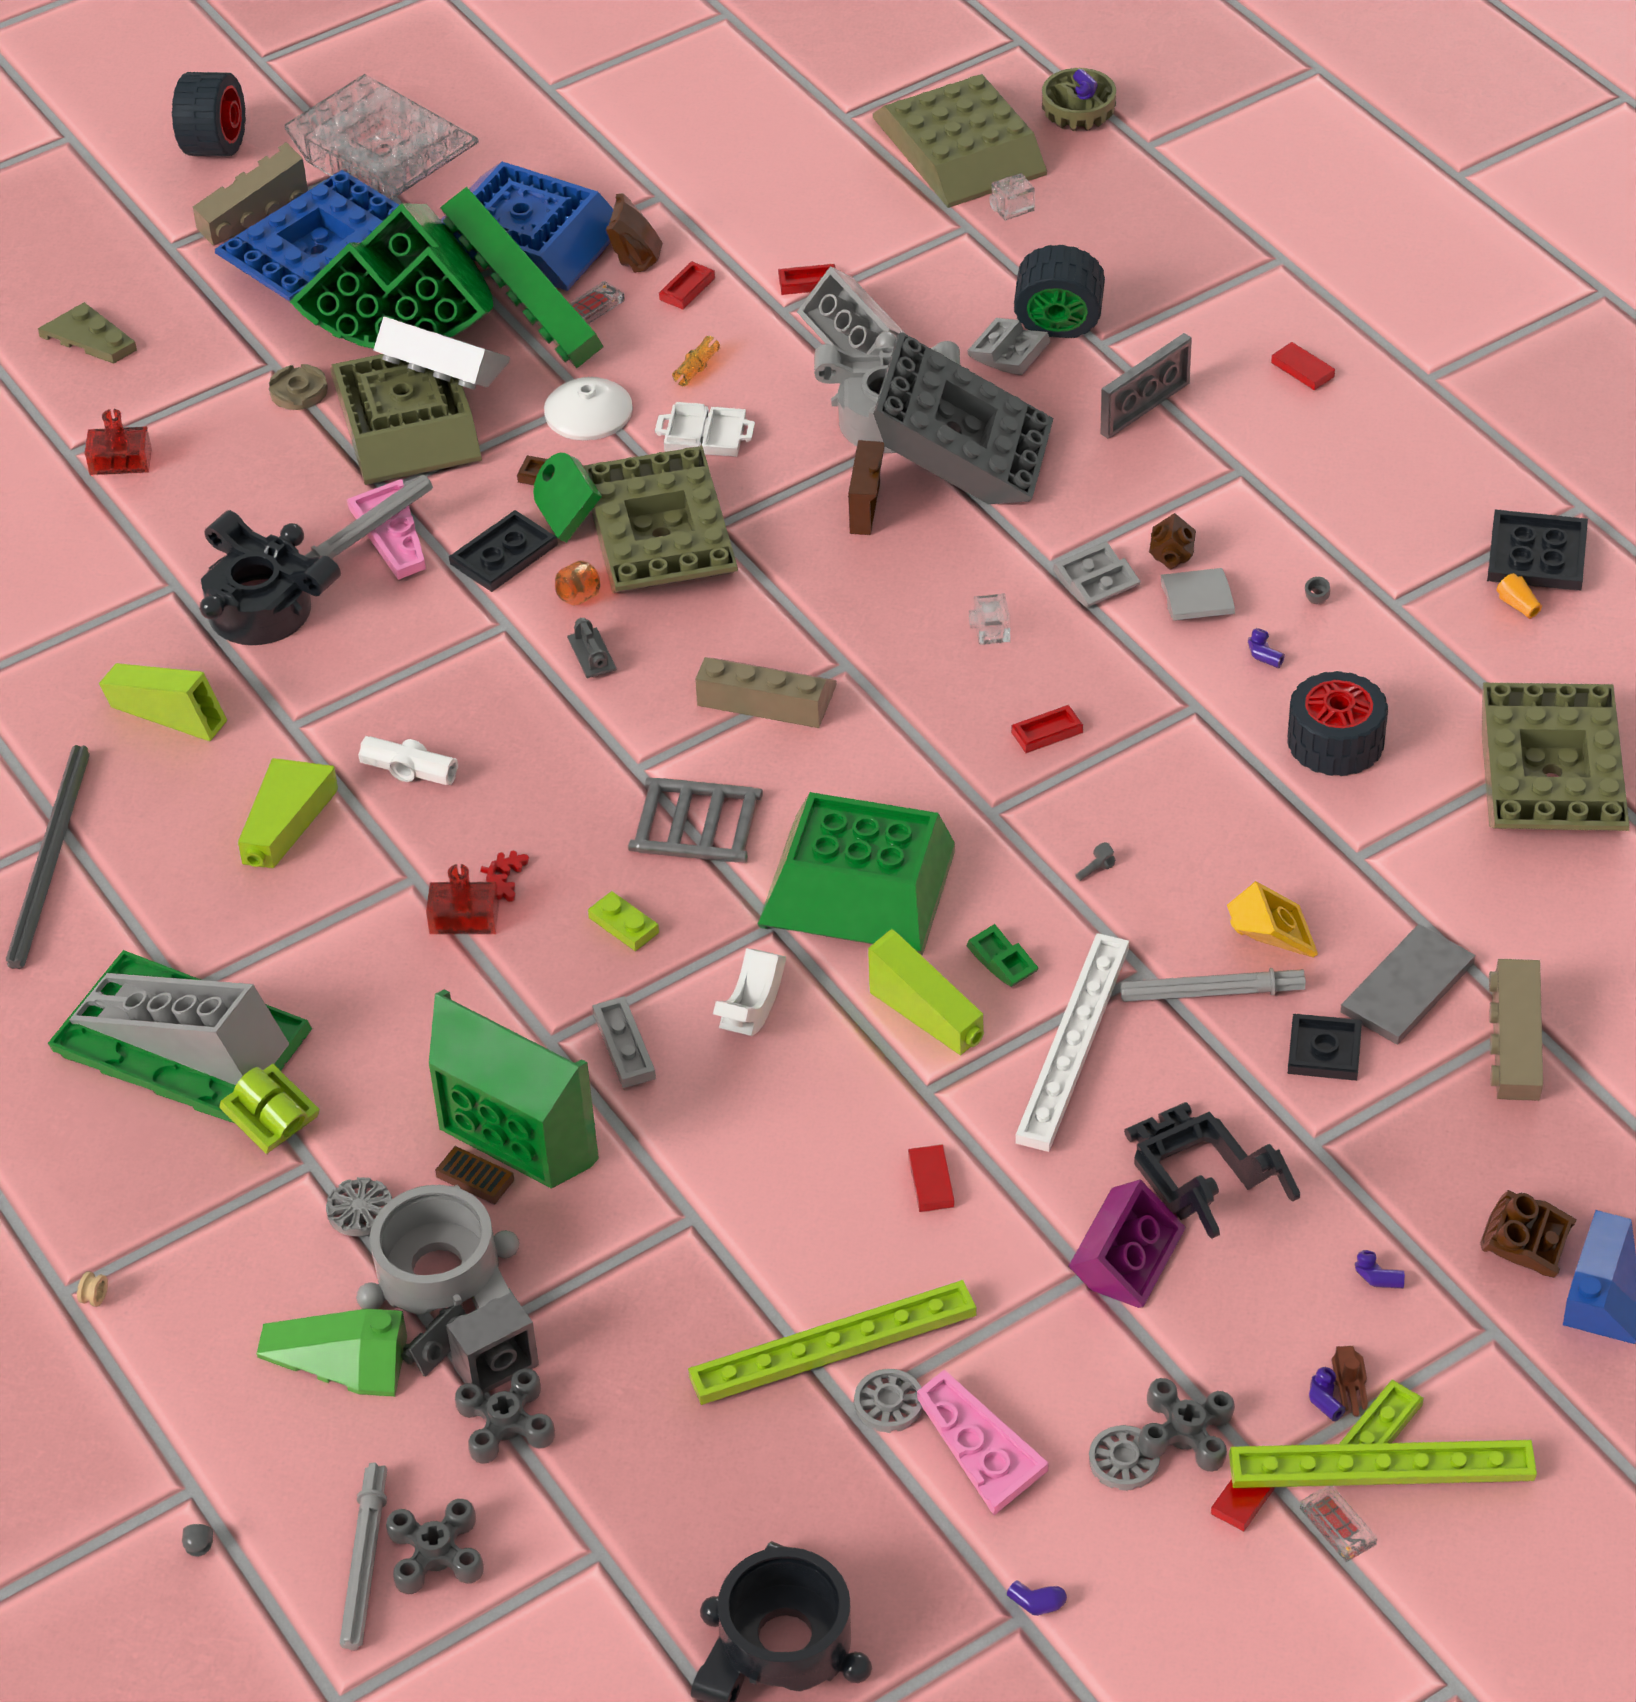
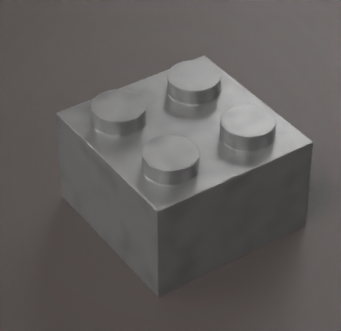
(493, 1343)

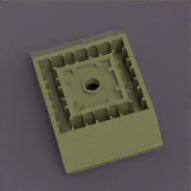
(403, 419)
(666, 498)
(1559, 732)

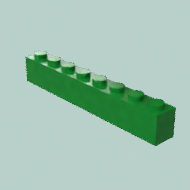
(521, 277)

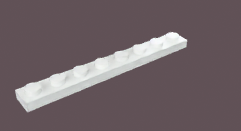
(1072, 1043)

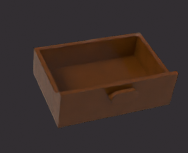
(864, 486)

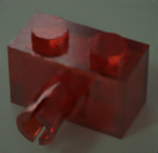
(117, 448)
(462, 905)

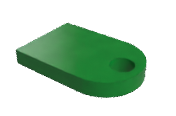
(565, 496)

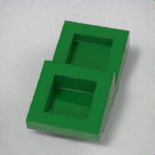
(1000, 957)

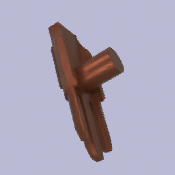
(1350, 1376)

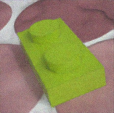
(623, 921)

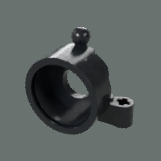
(269, 609)
(771, 1586)

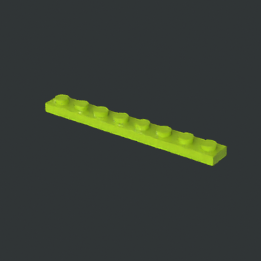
(832, 1342)
(1382, 1463)

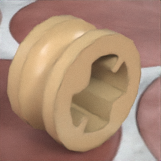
(92, 1289)

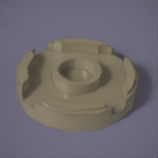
(298, 387)

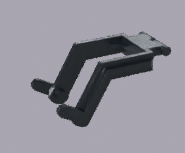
(1180, 1132)

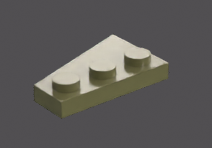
(89, 331)

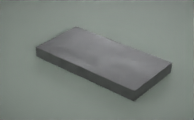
(1145, 385)
(1408, 983)

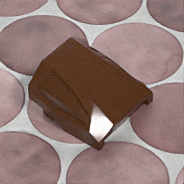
(633, 236)
(1527, 1232)

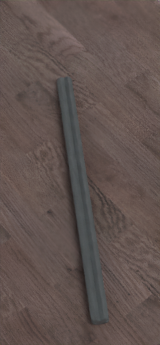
(47, 857)

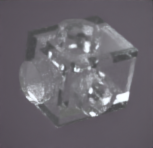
(1012, 197)
(990, 619)

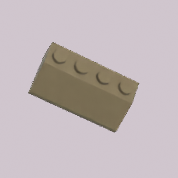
(763, 692)

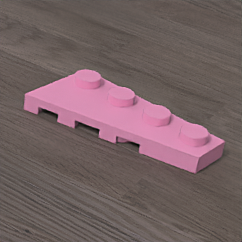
(396, 537)
(985, 1447)

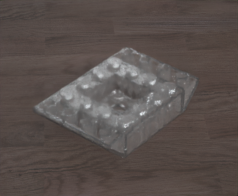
(377, 137)

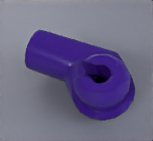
(1087, 84)
(1261, 651)
(1375, 1275)
(1322, 1393)
(1037, 1601)

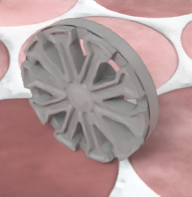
(356, 1207)
(888, 1400)
(1121, 1457)

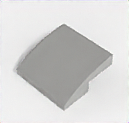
(1008, 346)
(1095, 574)
(1197, 594)

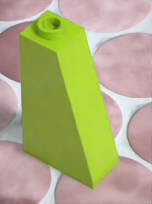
(166, 697)
(284, 809)
(922, 994)

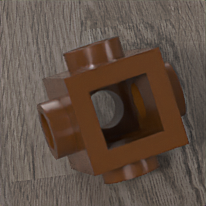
(1172, 541)

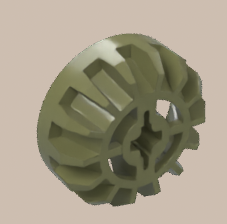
(1066, 108)

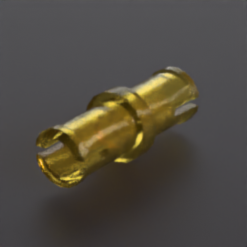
(696, 360)

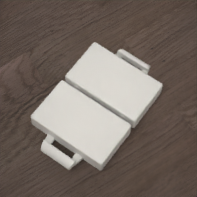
(692, 422)

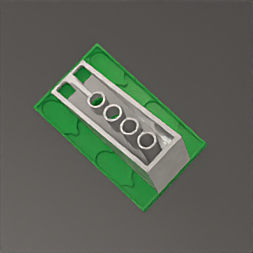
(177, 1032)

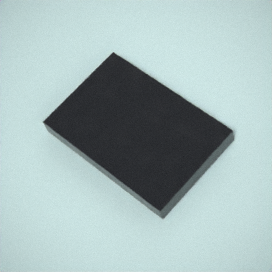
(503, 550)

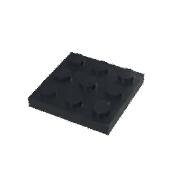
(1538, 548)

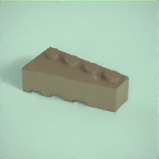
(252, 196)
(1517, 1029)

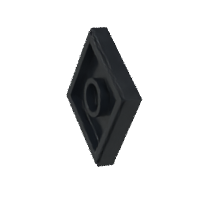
(1324, 1047)

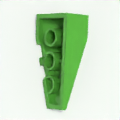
(344, 1347)

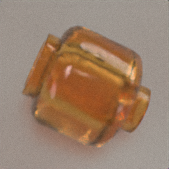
(577, 583)

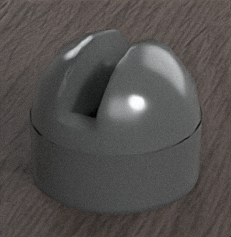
(1320, 587)
(197, 1539)

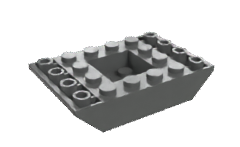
(960, 425)

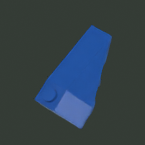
(1605, 1281)

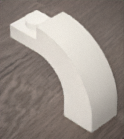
(753, 994)

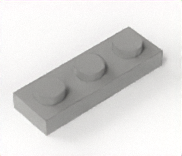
(624, 1042)

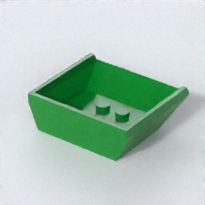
(860, 871)
(510, 1095)

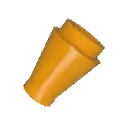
(1517, 594)

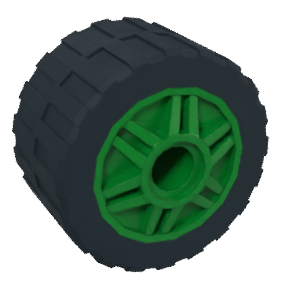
(1059, 291)

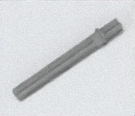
(372, 518)
(1213, 985)
(360, 1577)

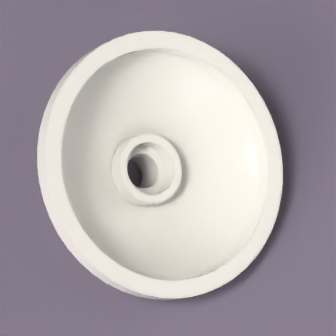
(588, 408)

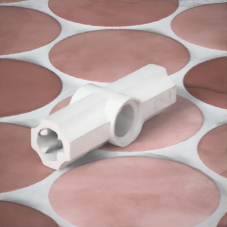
(408, 760)

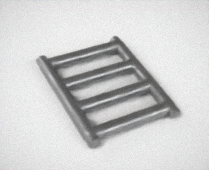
(705, 849)

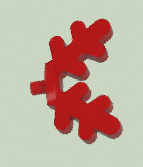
(503, 865)

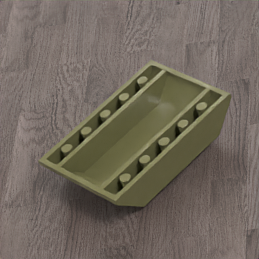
(962, 139)

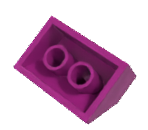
(1127, 1244)

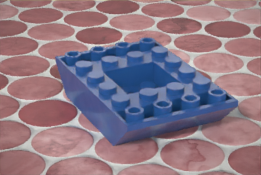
(549, 219)
(307, 233)

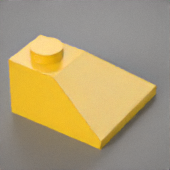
(1271, 920)

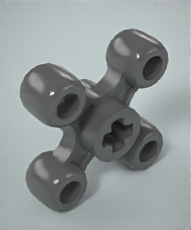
(504, 1415)
(1186, 1424)
(434, 1546)

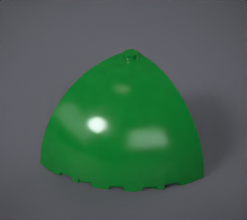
(402, 272)

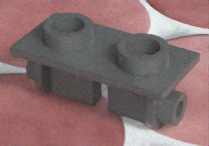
(590, 649)
(434, 1344)

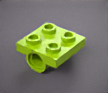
(268, 1107)

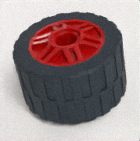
(208, 114)
(1337, 723)

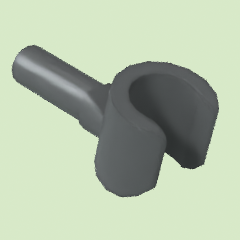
(1104, 859)

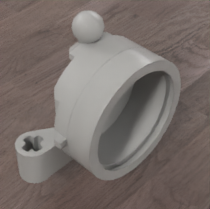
(861, 383)
(430, 1221)

